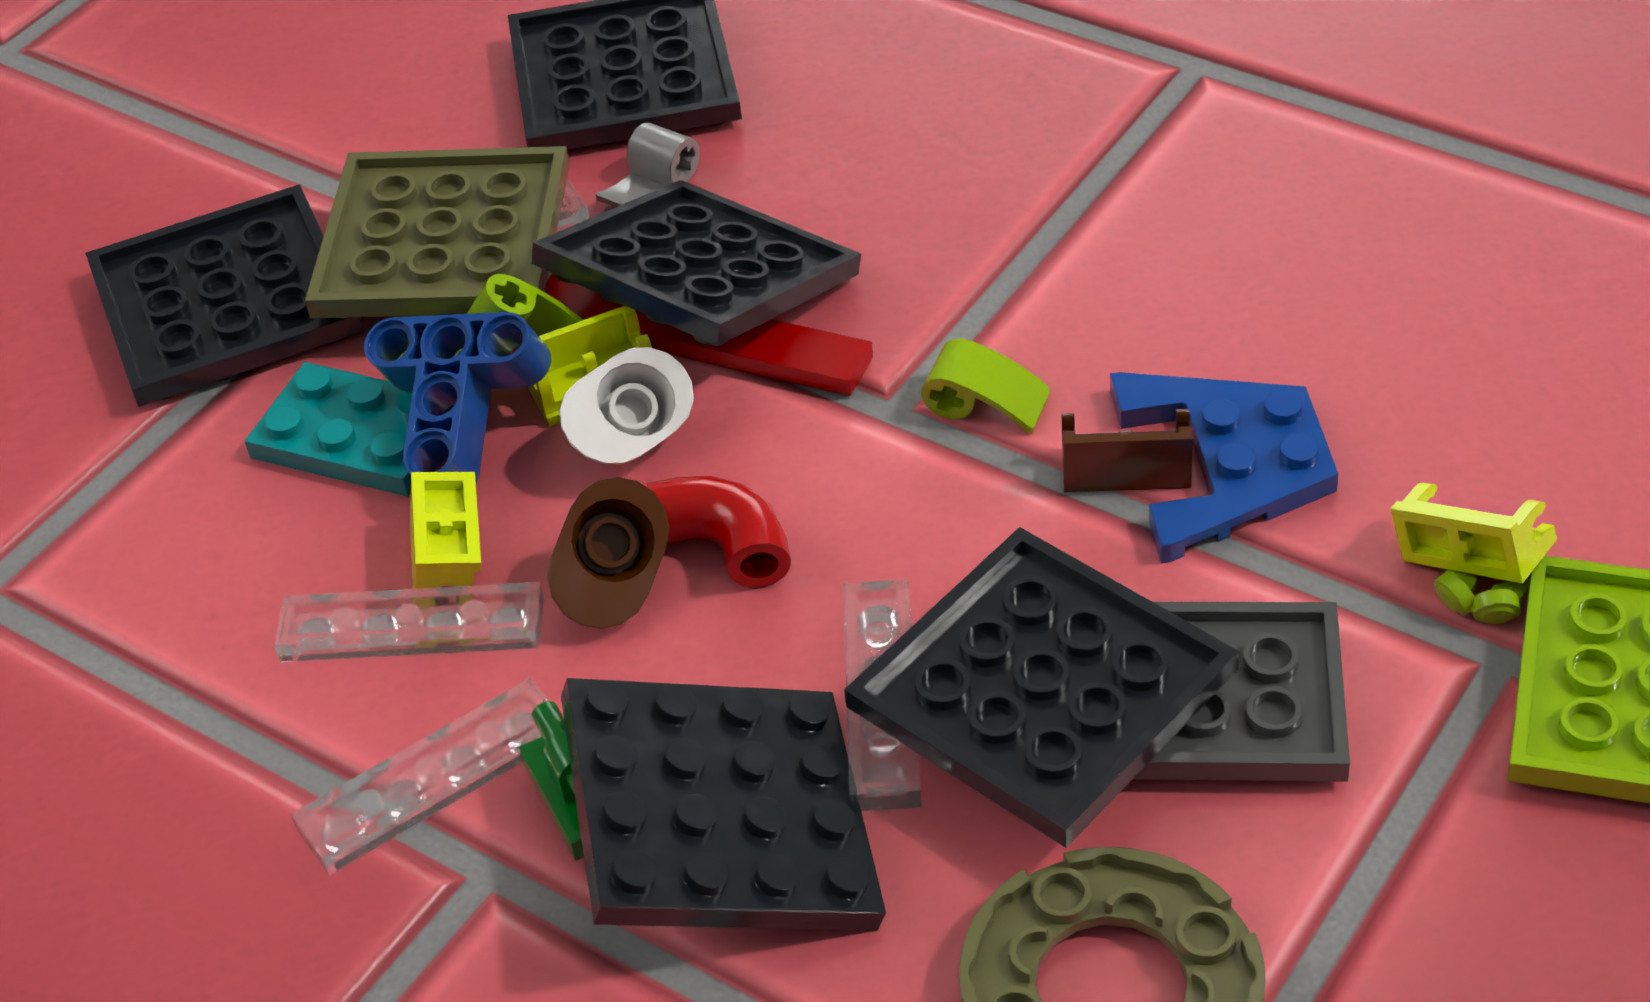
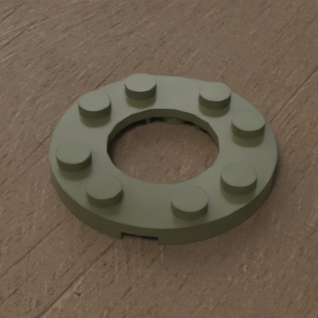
(1115, 889)

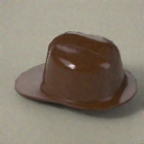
(608, 553)

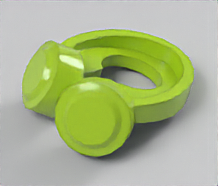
(1491, 606)

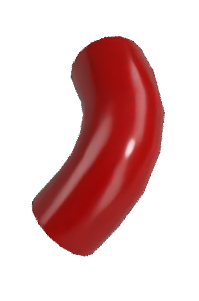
(734, 518)

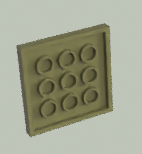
(432, 228)

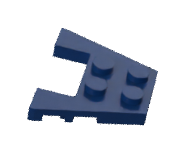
(1253, 444)

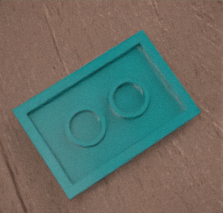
(338, 428)

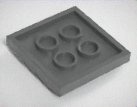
(1281, 707)

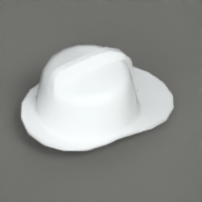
(626, 405)

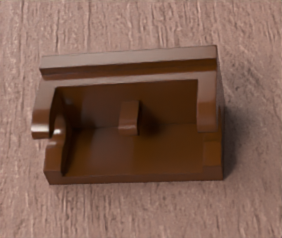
(1127, 458)

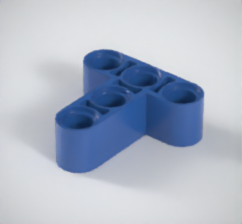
(464, 380)

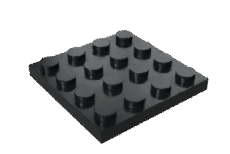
(610, 65)
(696, 261)
(215, 295)
(1042, 684)
(717, 807)

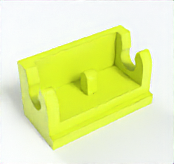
(580, 350)
(444, 529)
(1471, 539)

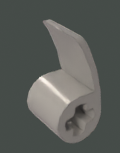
(655, 160)

